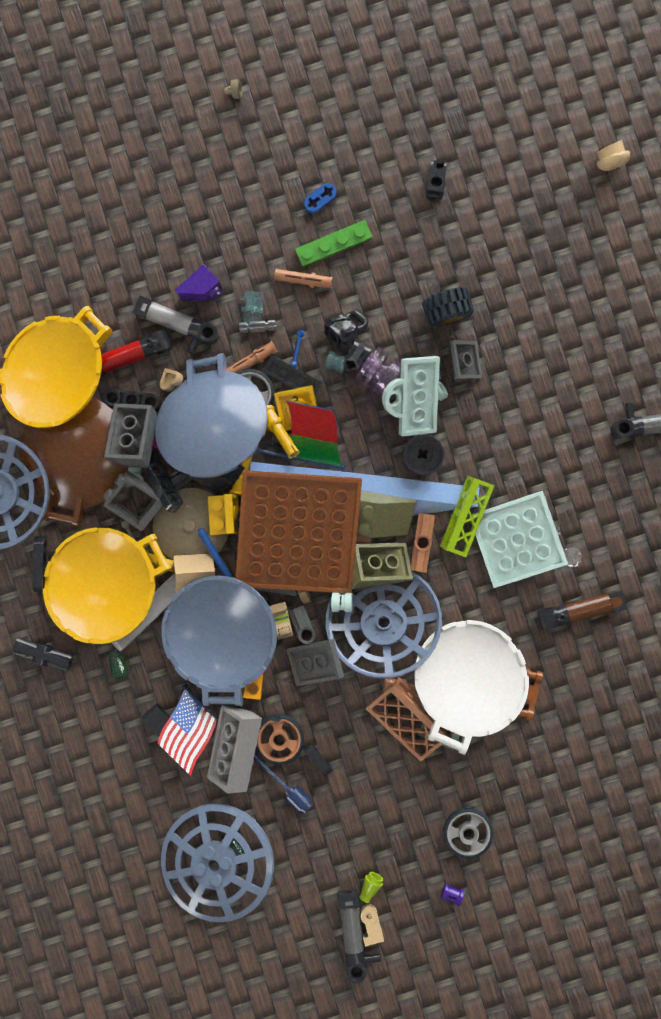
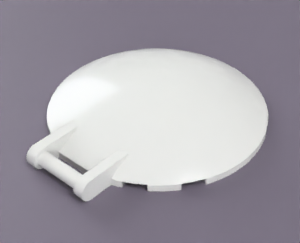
(471, 682)

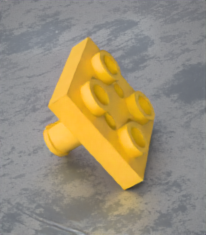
(305, 396)

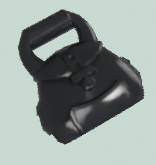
(343, 330)

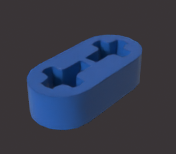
(317, 194)

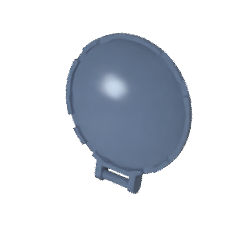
(210, 420)
(219, 636)

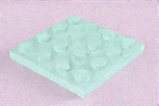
(519, 540)

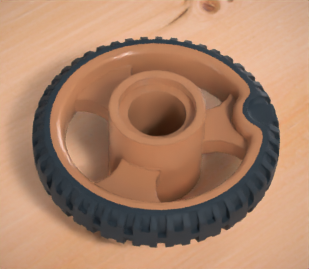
(295, 746)

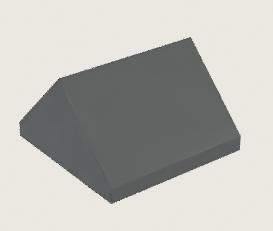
(464, 360)

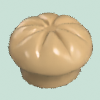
(612, 156)

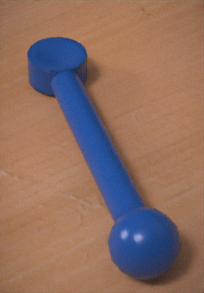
(300, 333)

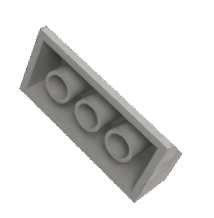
(234, 749)

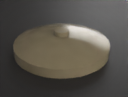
(178, 530)

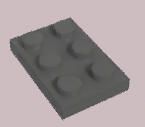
(315, 662)

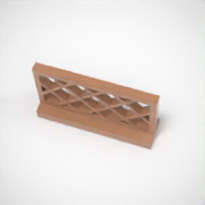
(408, 699)

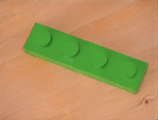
(333, 243)

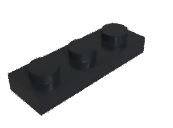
(290, 375)

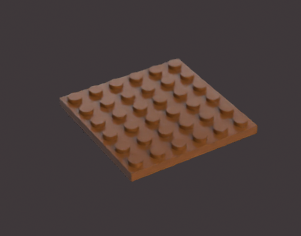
(298, 531)

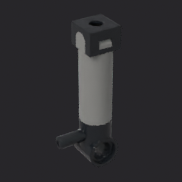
(177, 321)

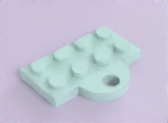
(415, 396)

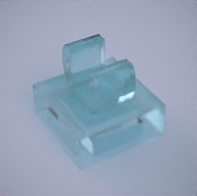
(253, 302)

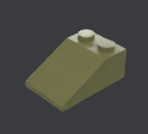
(384, 515)
(381, 565)

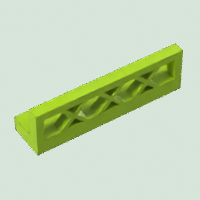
(460, 514)

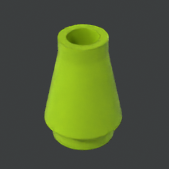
(371, 885)

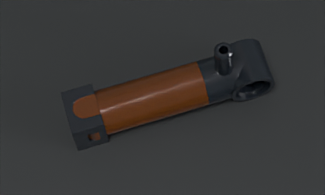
(583, 609)

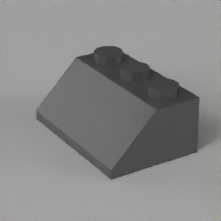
(131, 435)

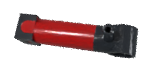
(155, 344)

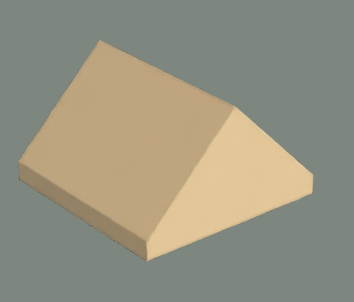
(192, 567)

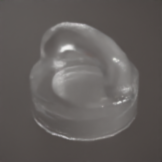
(573, 556)

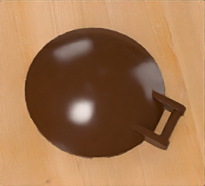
(73, 461)

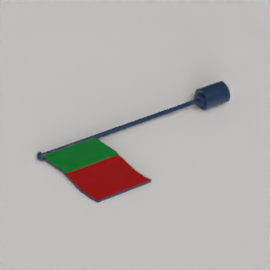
(313, 435)

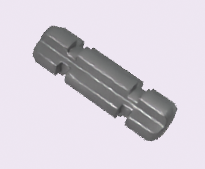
(257, 326)

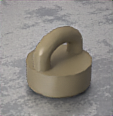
(235, 89)

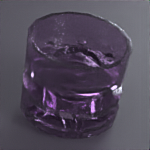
(379, 371)

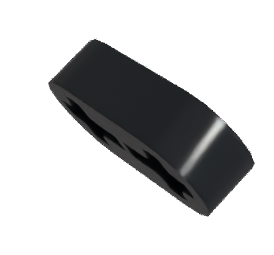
(317, 758)

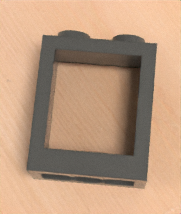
(149, 512)

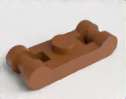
(532, 694)

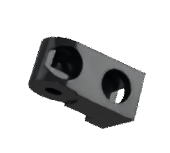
(436, 179)

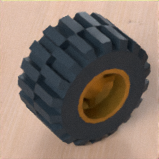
(447, 307)

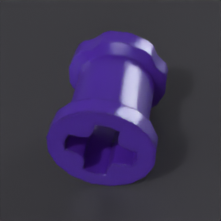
(452, 894)

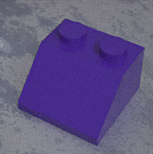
(200, 286)

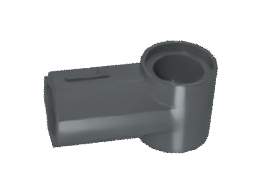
(301, 622)

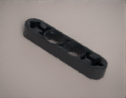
(169, 498)

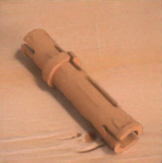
(280, 275)
(254, 358)

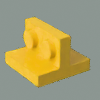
(223, 514)

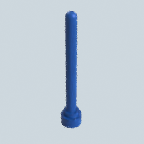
(214, 553)

